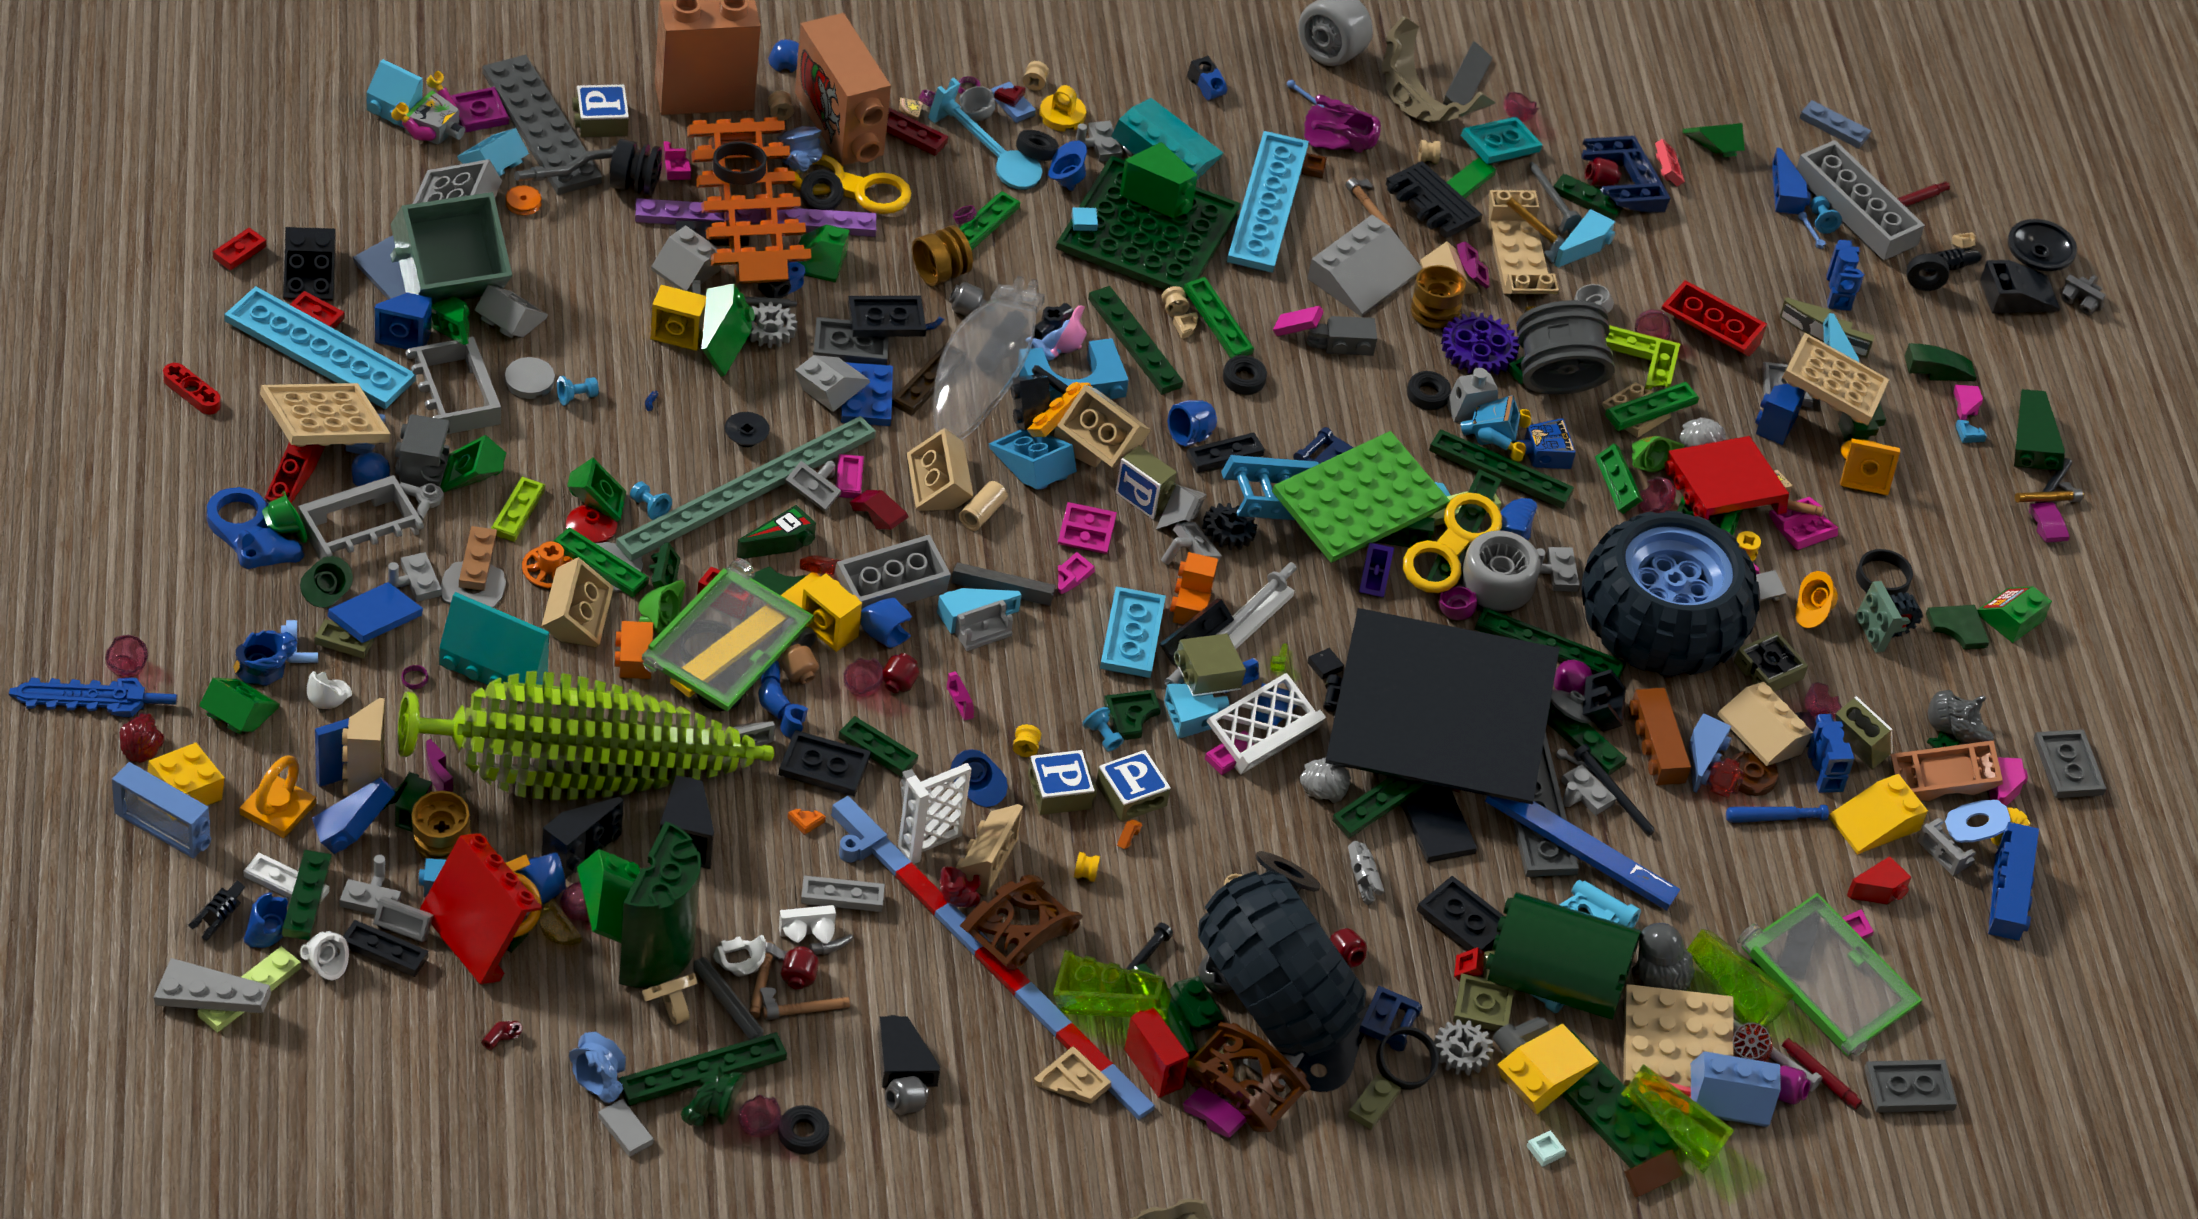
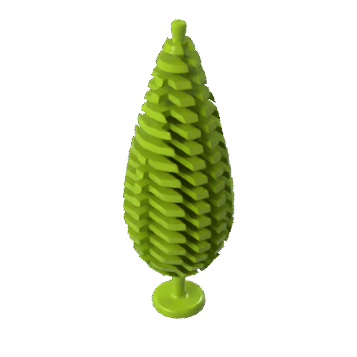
(579, 738)

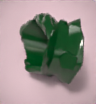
(714, 1098)

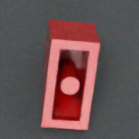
(1880, 883)

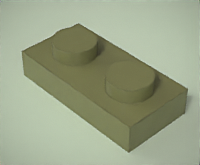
(336, 638)
(1374, 1102)

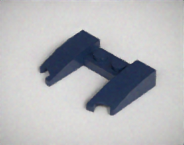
(1647, 192)

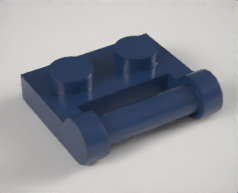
(1325, 435)
(1382, 1013)

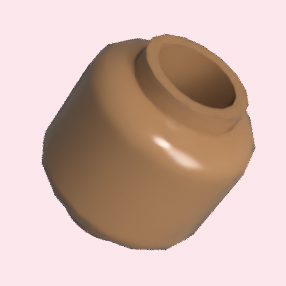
(799, 664)

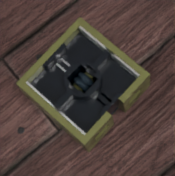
(1771, 662)

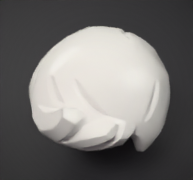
(325, 692)

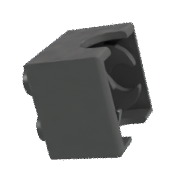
(422, 451)

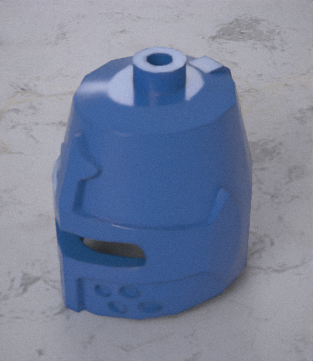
(1191, 421)

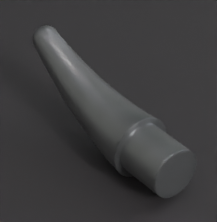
(821, 948)

